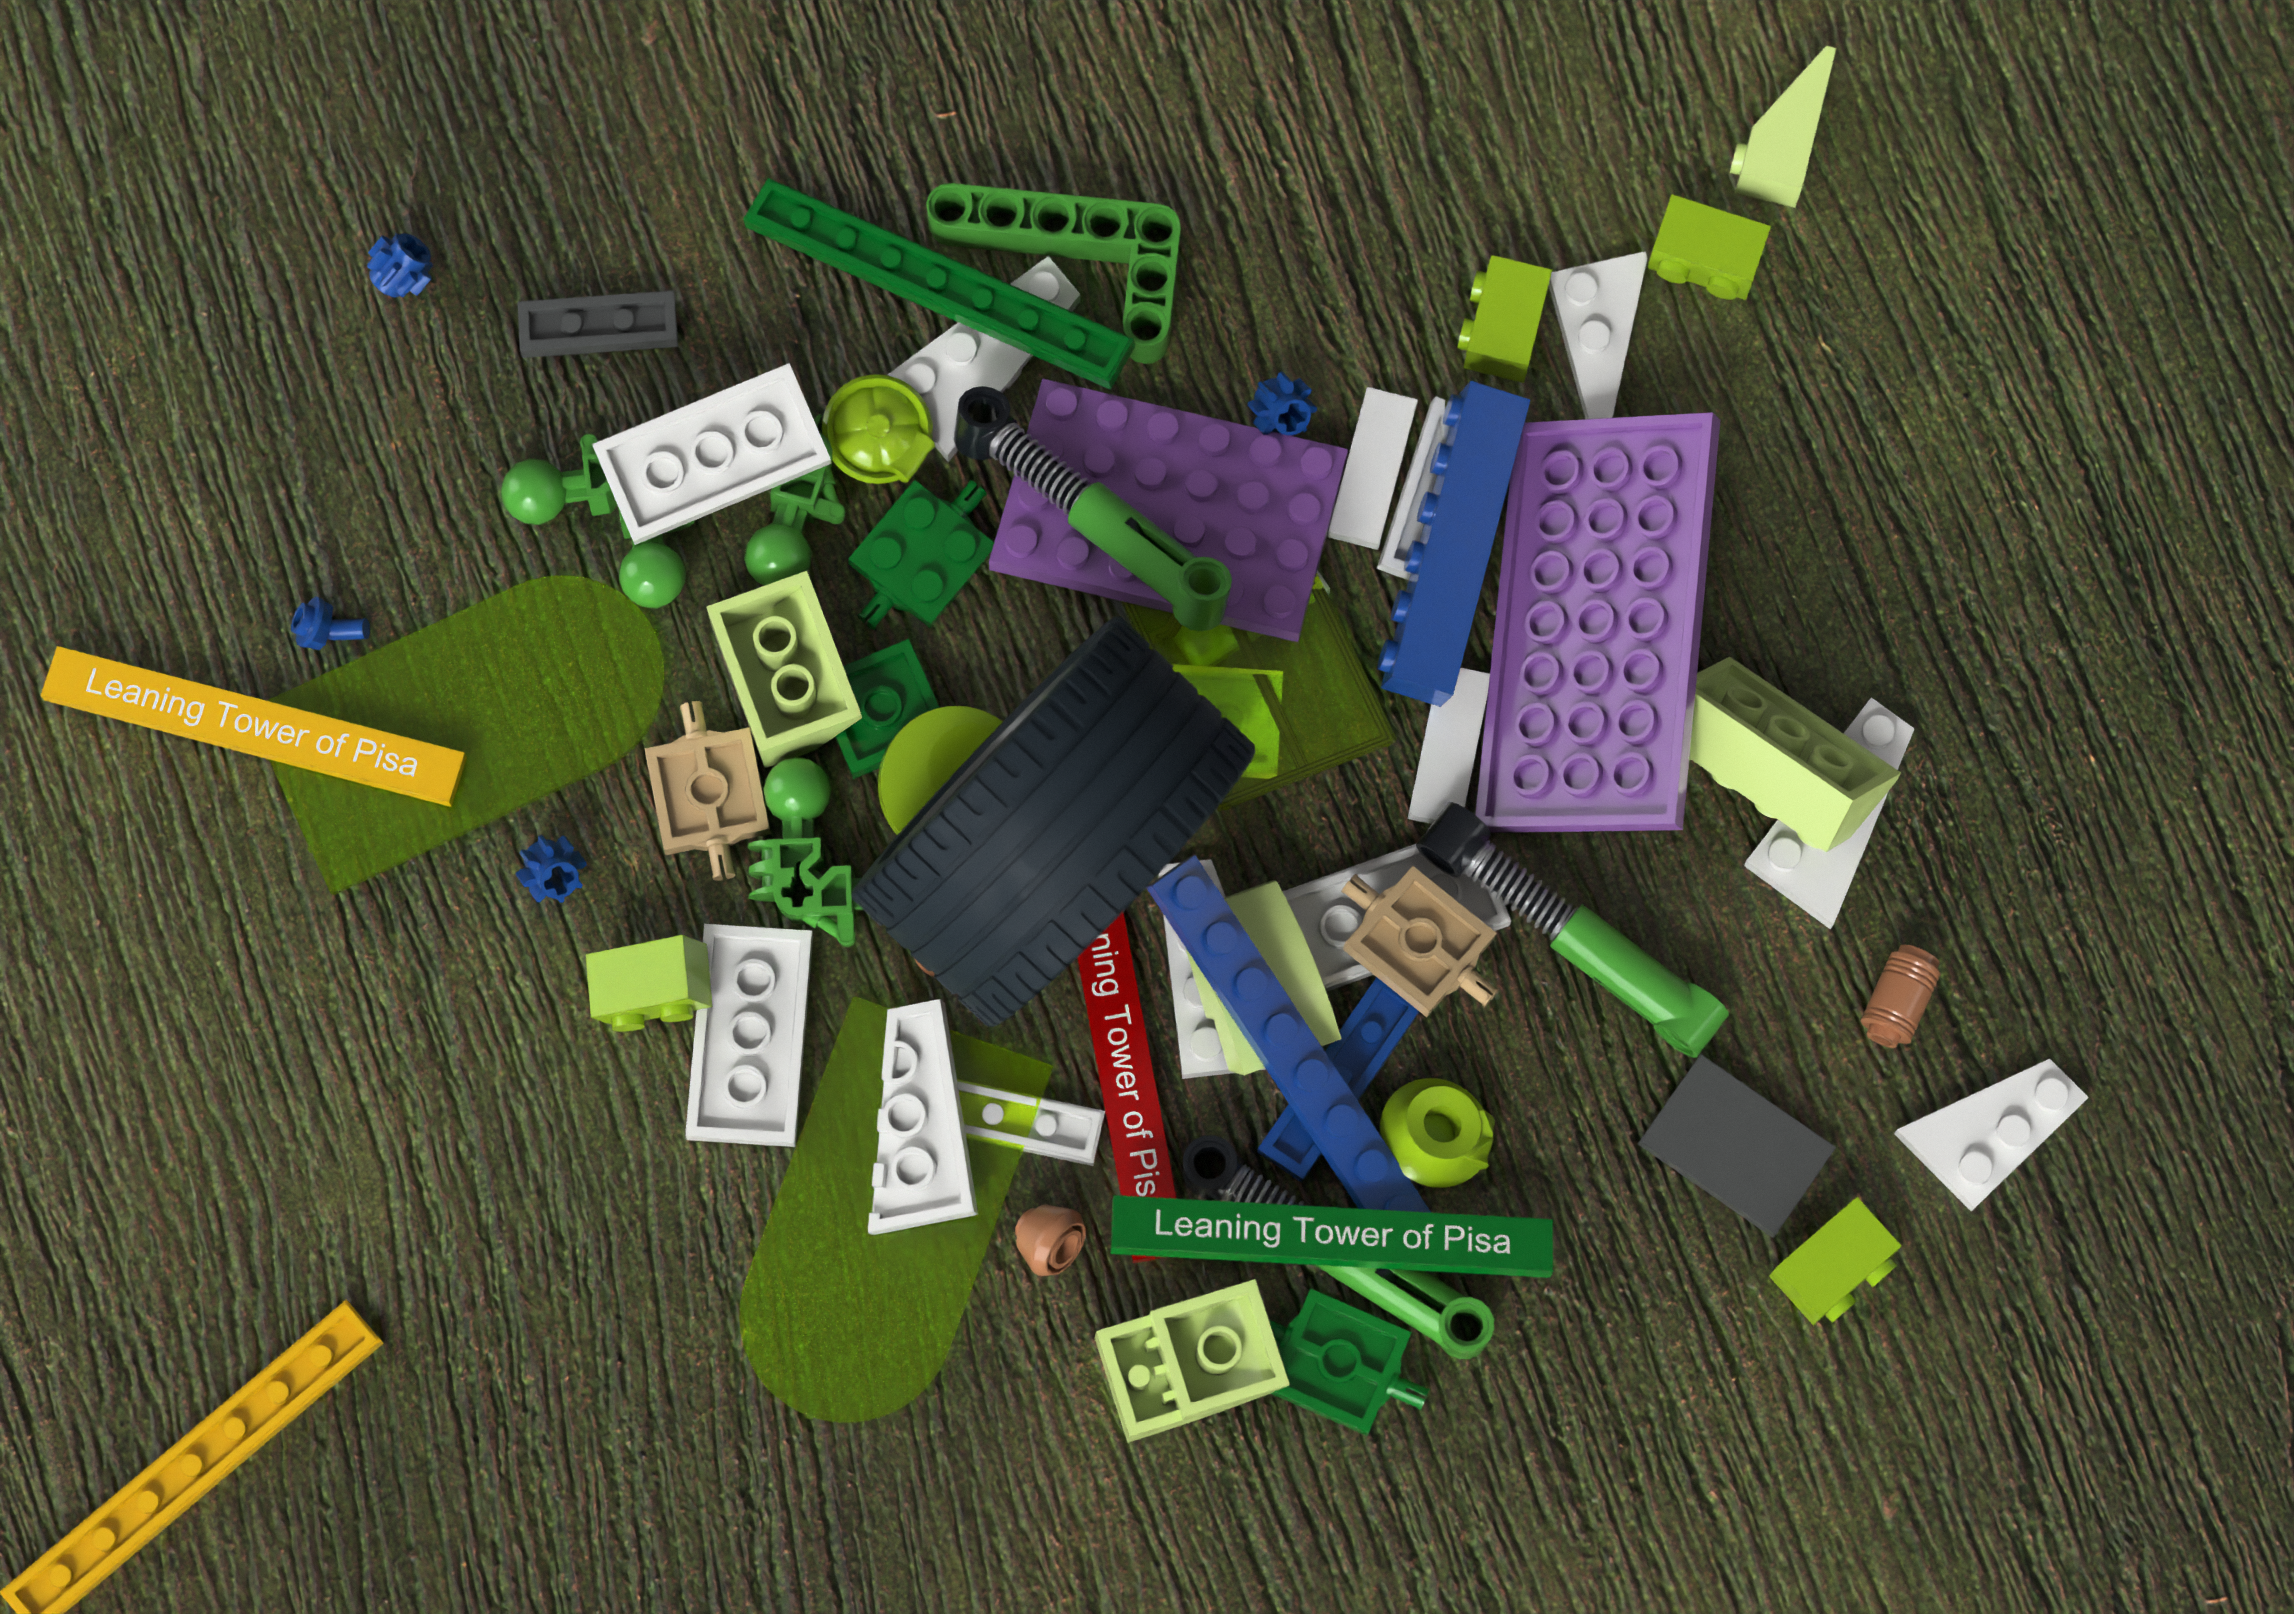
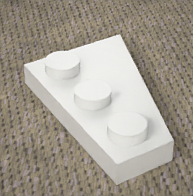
(1992, 1131)

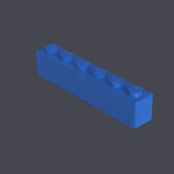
(1454, 543)

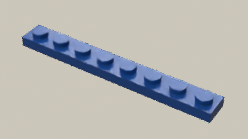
(1282, 1039)

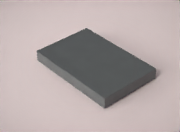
(1736, 1145)

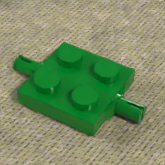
(921, 554)
(1343, 1362)

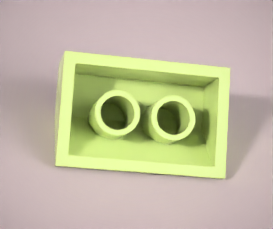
(784, 668)

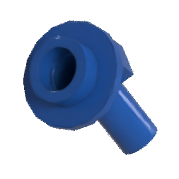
(315, 625)

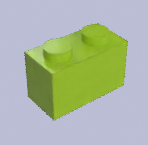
(1708, 248)
(1506, 318)
(649, 982)
(1836, 1262)

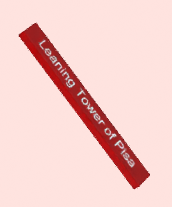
(1125, 1067)

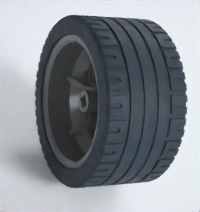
(1055, 823)

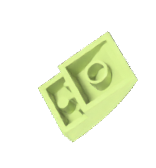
(1279, 939)
(1191, 1360)

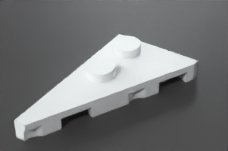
(1596, 322)
(1418, 481)

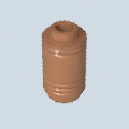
(1901, 996)

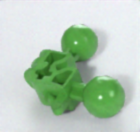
(538, 492)
(780, 547)
(797, 794)

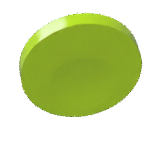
(926, 756)

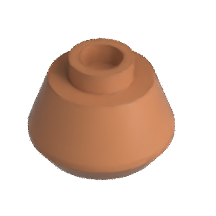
(1050, 1238)

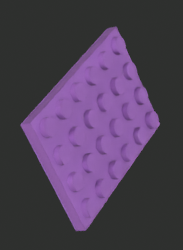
(1202, 480)

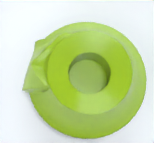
(878, 429)
(1437, 1132)

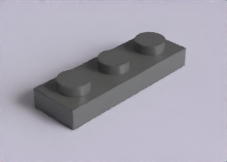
(598, 324)

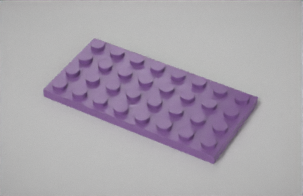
(1599, 625)

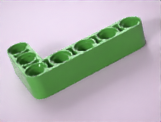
(1074, 241)

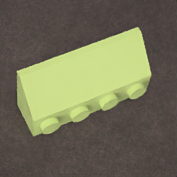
(1784, 756)

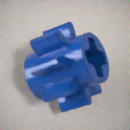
(400, 265)
(1282, 406)
(551, 869)

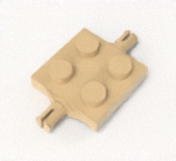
(707, 791)
(1419, 941)

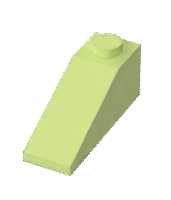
(1782, 139)

